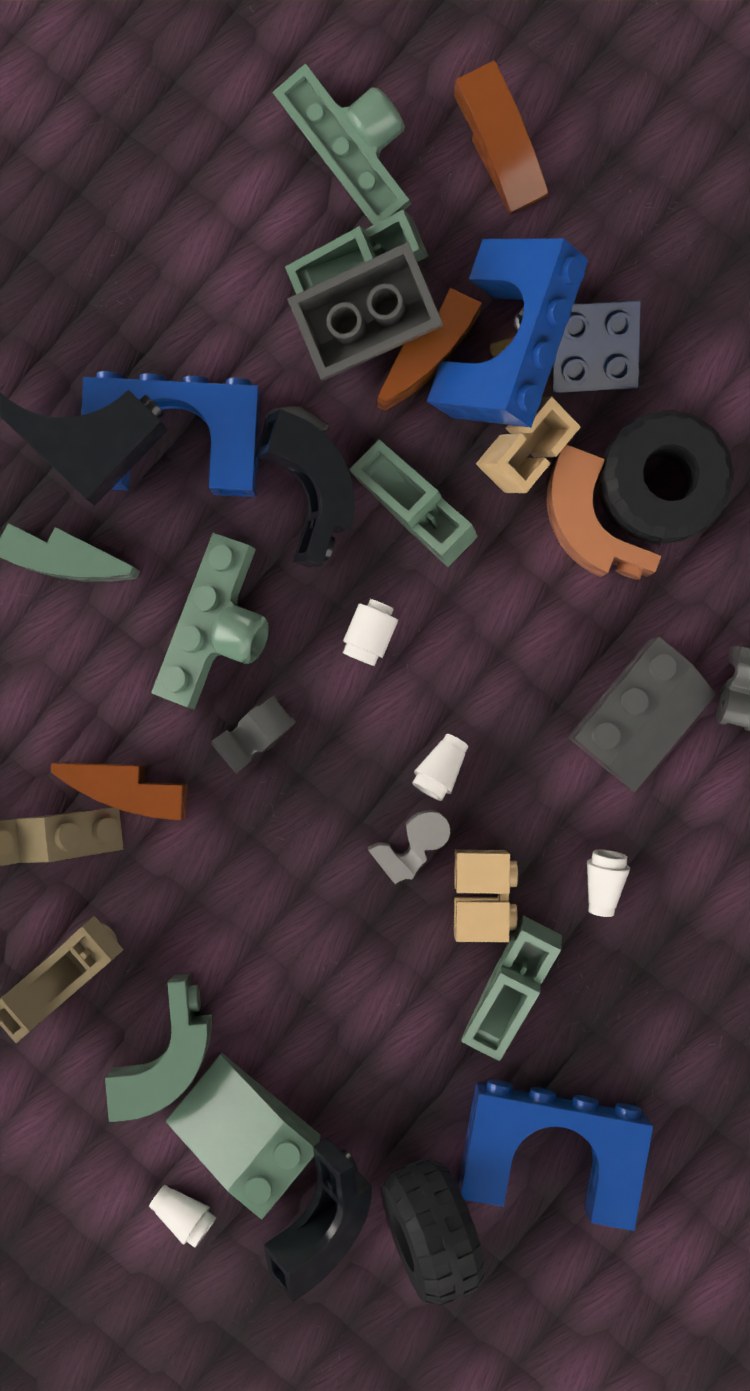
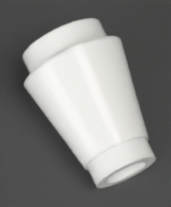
(440, 768)
(606, 879)
(182, 1215)

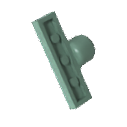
(349, 139)
(212, 624)

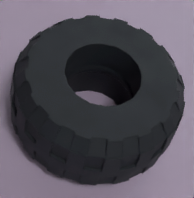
(692, 446)
(433, 1231)

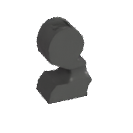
(735, 693)
(254, 734)

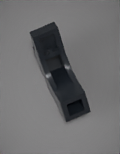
(323, 476)
(326, 1229)

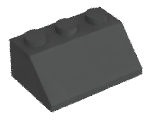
(365, 311)
(643, 713)

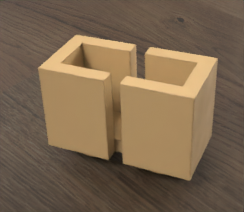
(507, 457)
(484, 917)

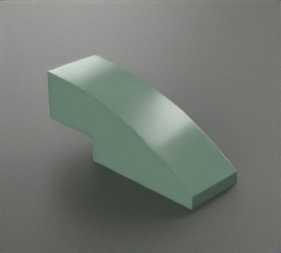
(354, 249)
(414, 503)
(62, 557)
(512, 988)

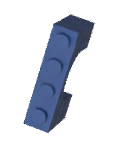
(512, 383)
(227, 409)
(507, 1116)

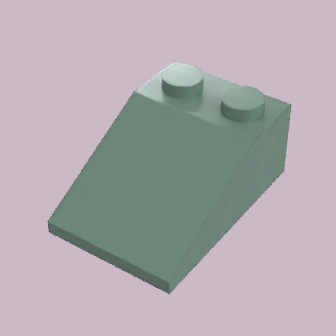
(243, 1135)

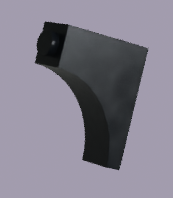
(94, 447)

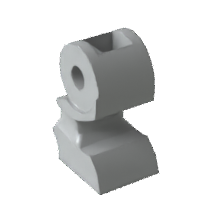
(425, 832)

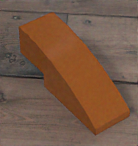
(500, 136)
(422, 356)
(125, 788)

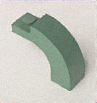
(151, 1086)

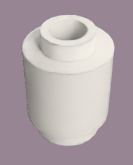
(370, 632)

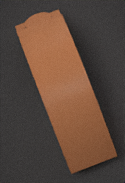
(577, 526)

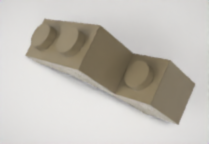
(60, 836)

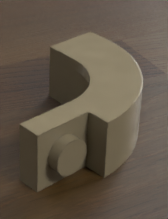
(57, 978)

